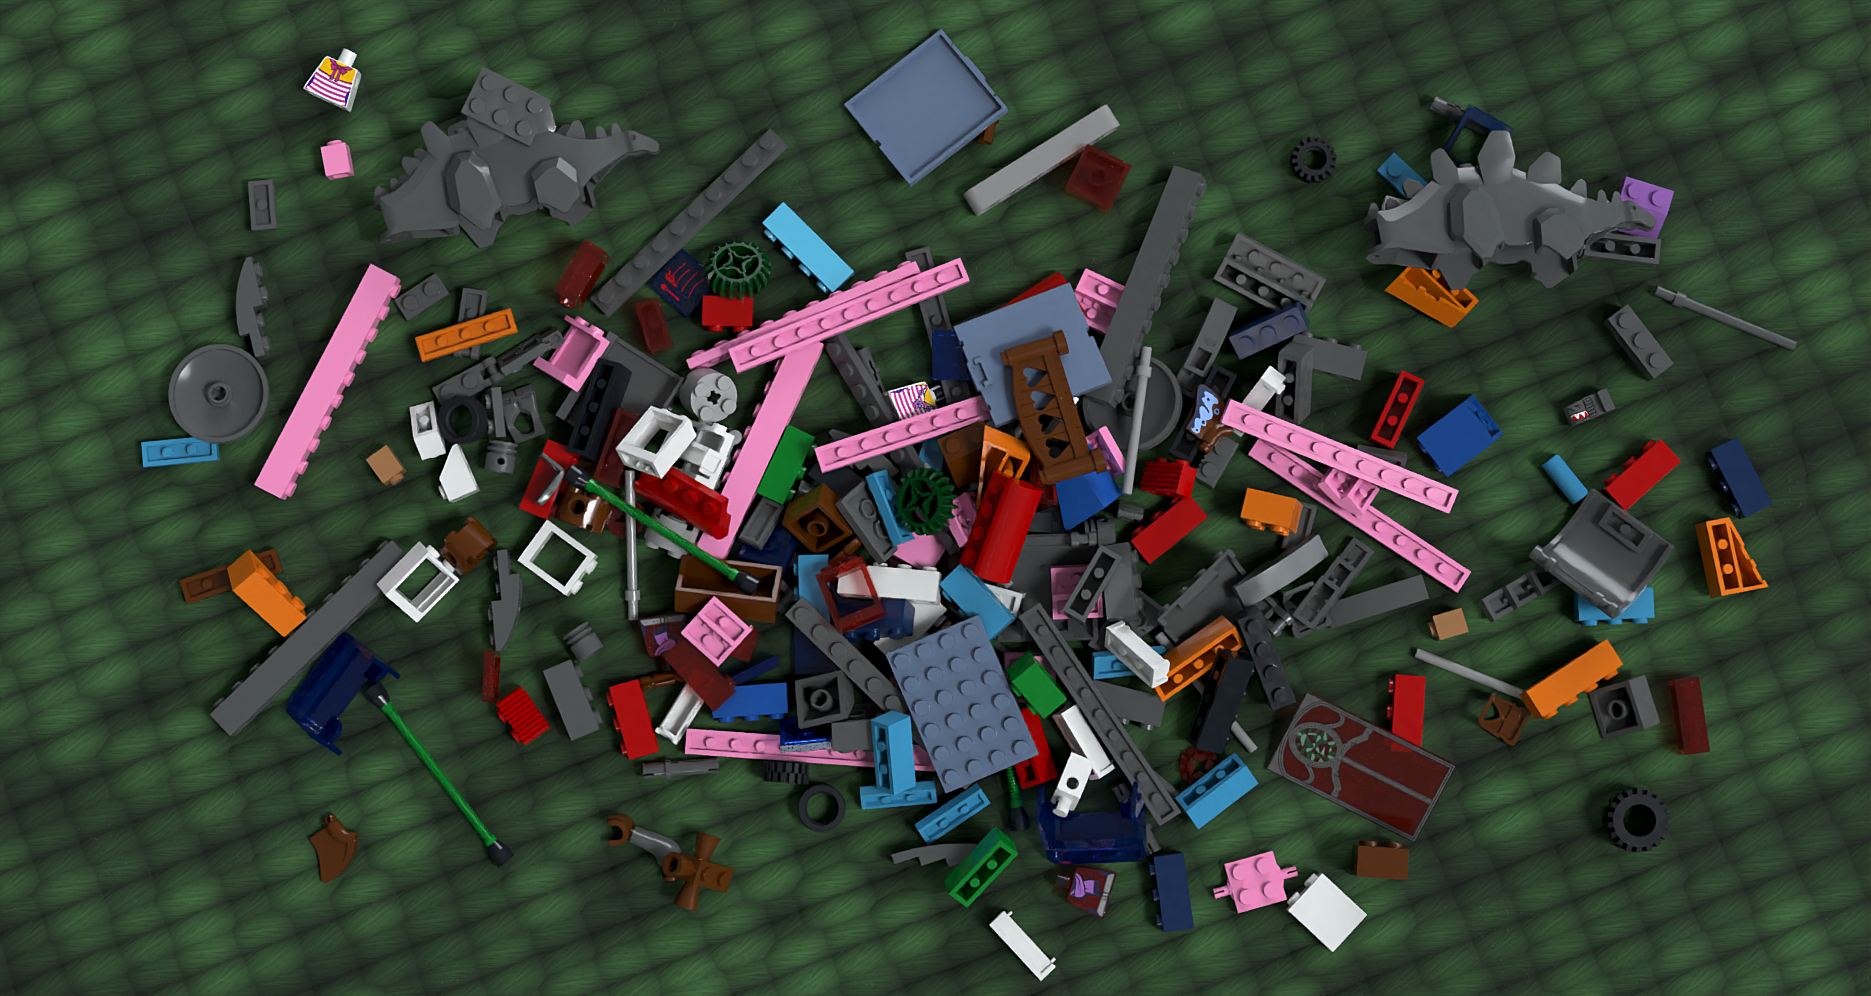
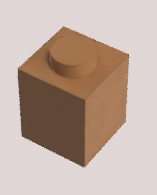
(387, 466)
(1447, 624)

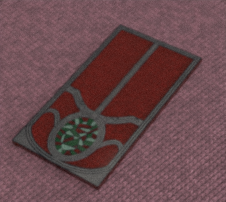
(1361, 766)

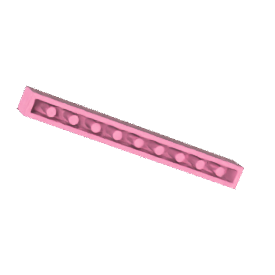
(328, 382)
(762, 441)

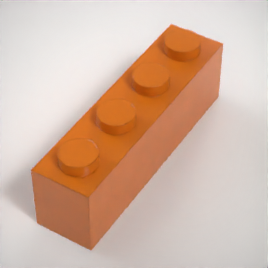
(1197, 655)
(1571, 679)

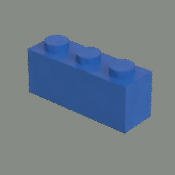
(755, 701)

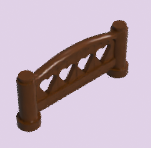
(1077, 457)

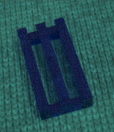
(756, 670)

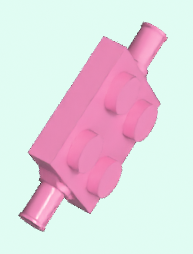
(1255, 882)

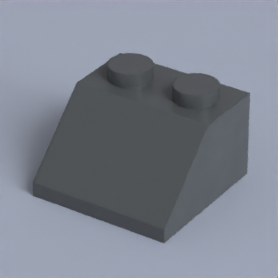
(823, 699)
(1624, 707)
(856, 730)

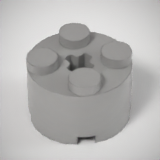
(708, 394)
(677, 525)

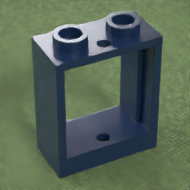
(1479, 116)

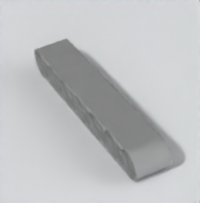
(1041, 160)

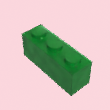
(787, 466)
(981, 867)

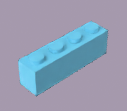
(808, 249)

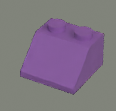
(1650, 198)

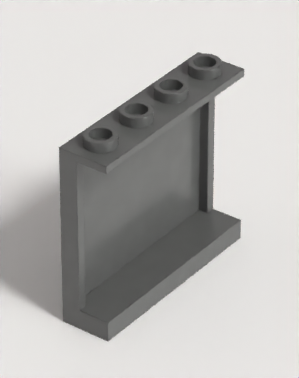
(648, 386)

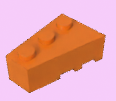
(1431, 295)
(1003, 454)
(1726, 560)
(266, 593)

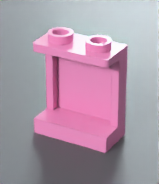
(577, 355)

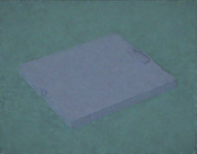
(926, 107)
(1021, 323)

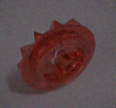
(619, 528)
(1187, 766)

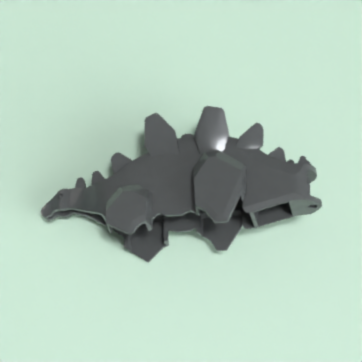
(485, 176)
(1496, 217)

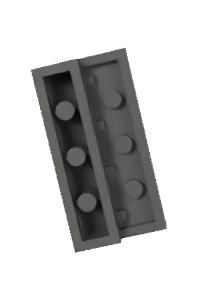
(1268, 275)

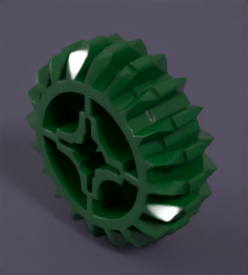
(737, 270)
(916, 497)

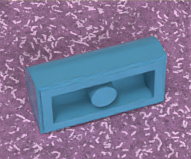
(1565, 479)

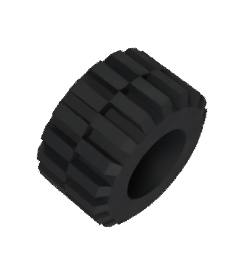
(1657, 820)

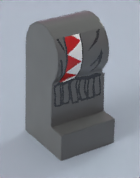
(1589, 407)

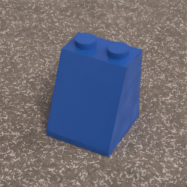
(1459, 436)
(1085, 496)

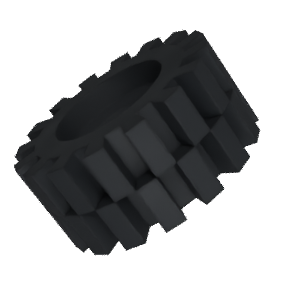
(1319, 146)
(786, 772)

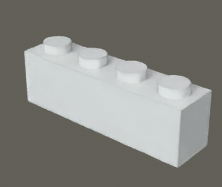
(895, 583)

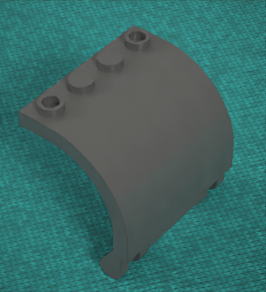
(1604, 554)
(1033, 577)
(1212, 597)

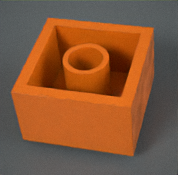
(1271, 511)

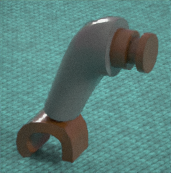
(648, 840)

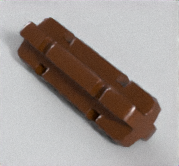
(660, 680)

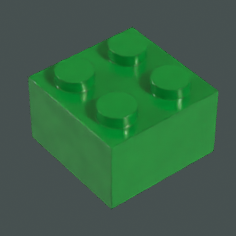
(1036, 684)

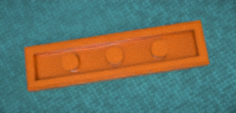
(466, 335)

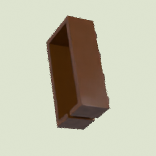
(700, 582)

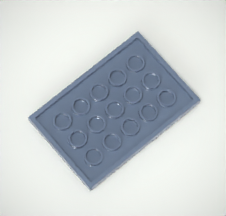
(962, 703)

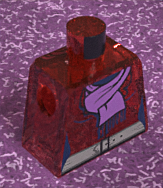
(662, 634)
(1088, 889)

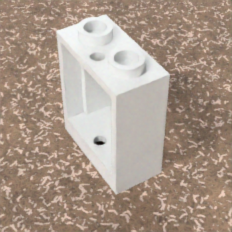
(632, 446)
(539, 542)
(430, 594)

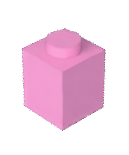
(337, 160)

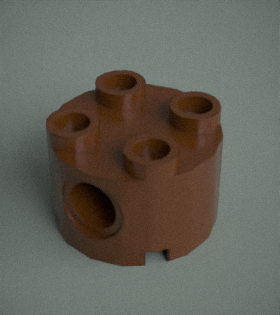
(583, 511)
(468, 546)

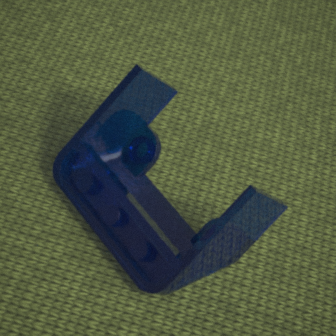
(333, 686)
(1094, 836)

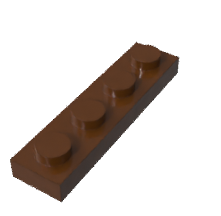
(218, 581)

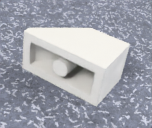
(426, 430)
(457, 477)

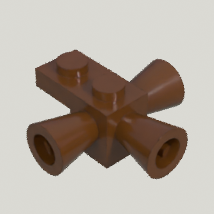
(697, 871)

